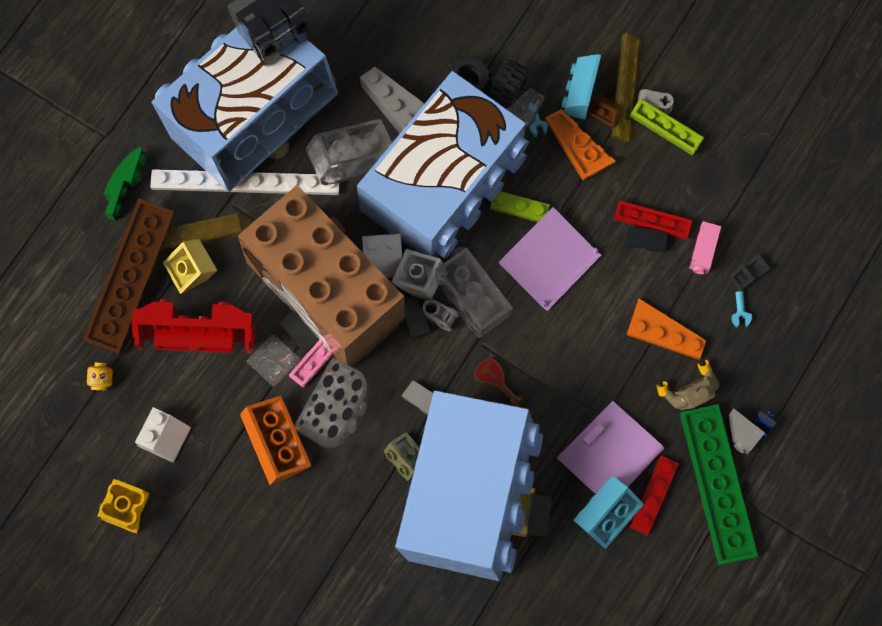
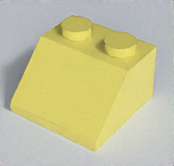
(189, 265)

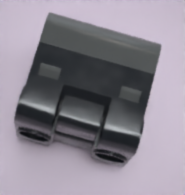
(270, 25)

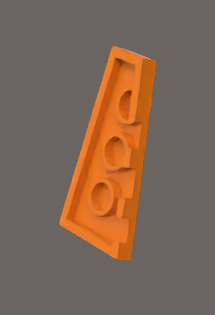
(582, 151)
(658, 329)

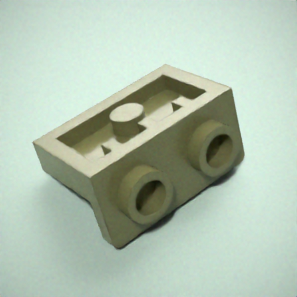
(403, 454)

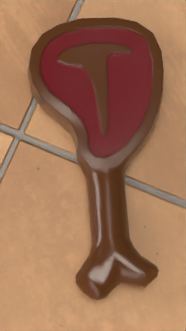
(491, 373)

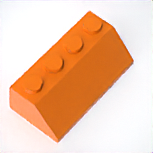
(275, 439)

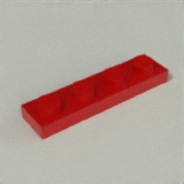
(653, 219)
(654, 495)

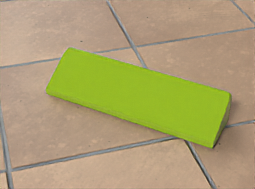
(666, 126)

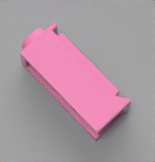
(705, 248)

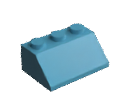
(581, 86)
(609, 511)

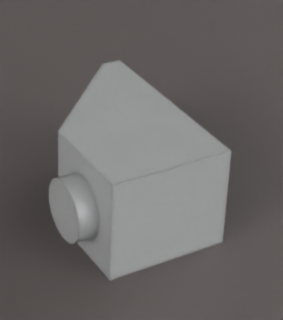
(743, 432)

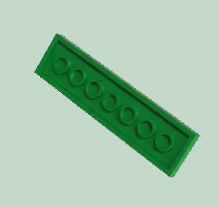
(718, 485)

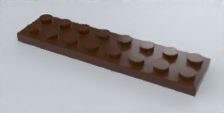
(128, 276)

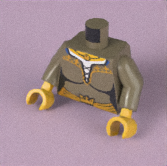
(693, 393)

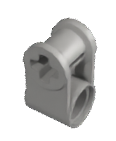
(657, 99)
(441, 314)

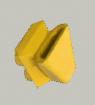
(123, 505)

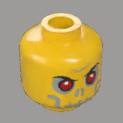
(99, 376)

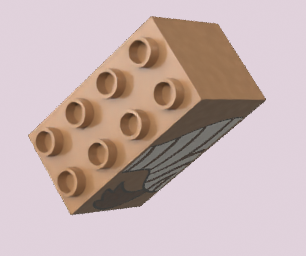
(323, 277)

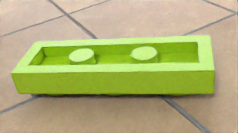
(519, 206)

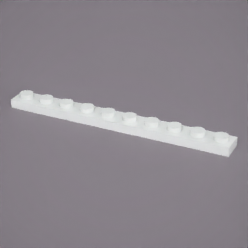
(252, 183)

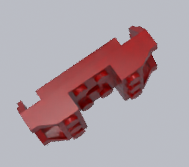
(179, 333)

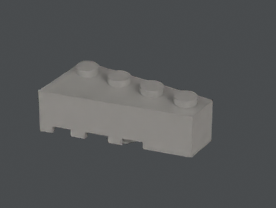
(391, 98)

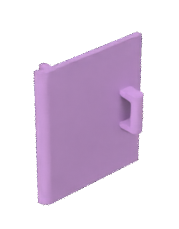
(549, 259)
(610, 447)

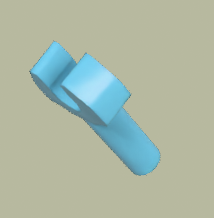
(538, 123)
(741, 311)

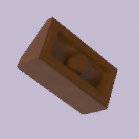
(605, 110)

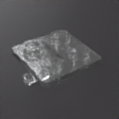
(273, 360)

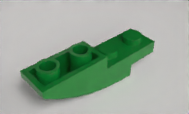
(125, 176)

